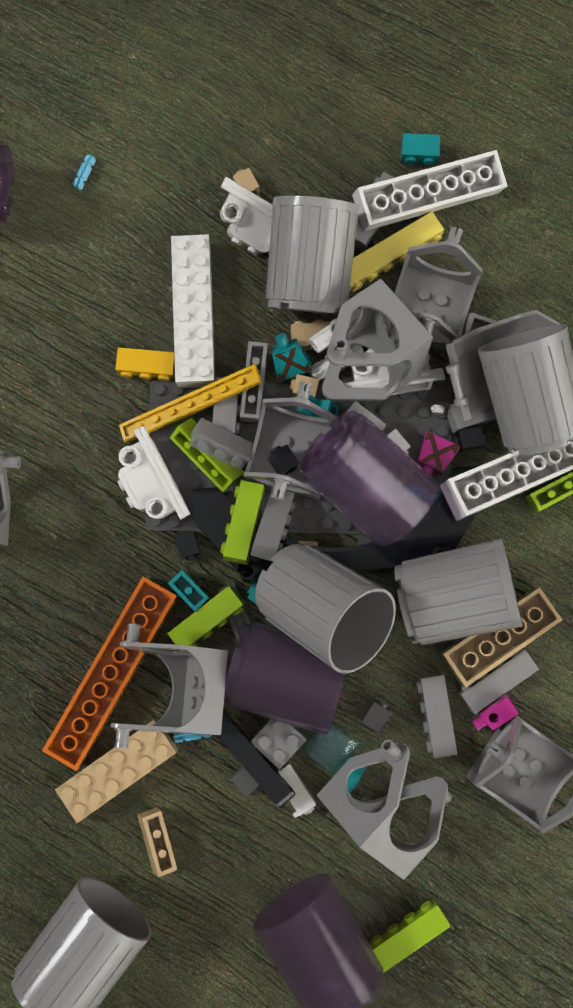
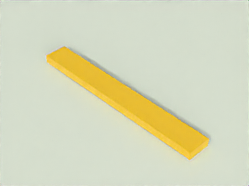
(192, 402)

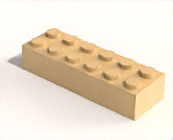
(478, 654)
(115, 772)

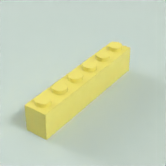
(394, 250)

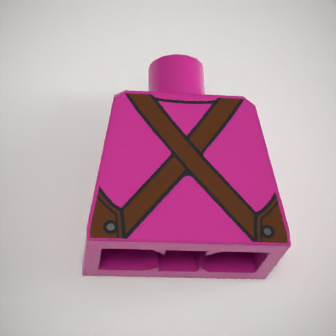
(436, 453)
(504, 711)

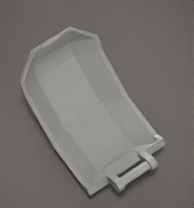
(466, 367)

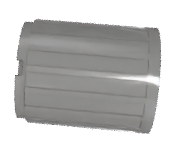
(311, 253)
(531, 388)
(457, 593)
(325, 607)
(81, 949)

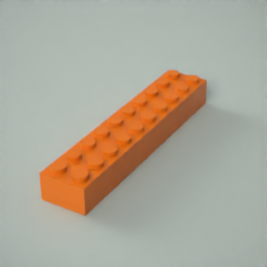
(109, 675)

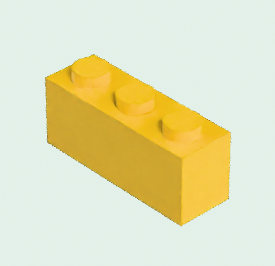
(145, 364)

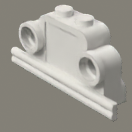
(248, 218)
(379, 377)
(149, 480)

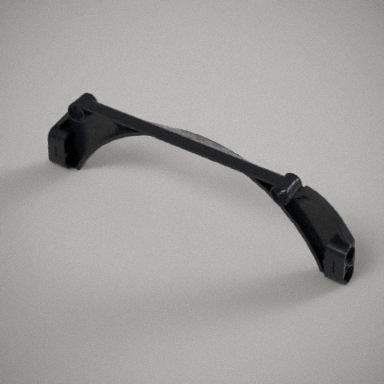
(432, 535)

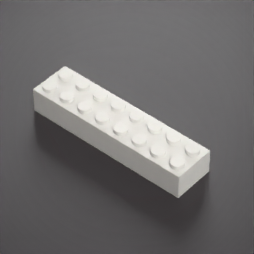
(429, 190)
(193, 311)
(504, 479)

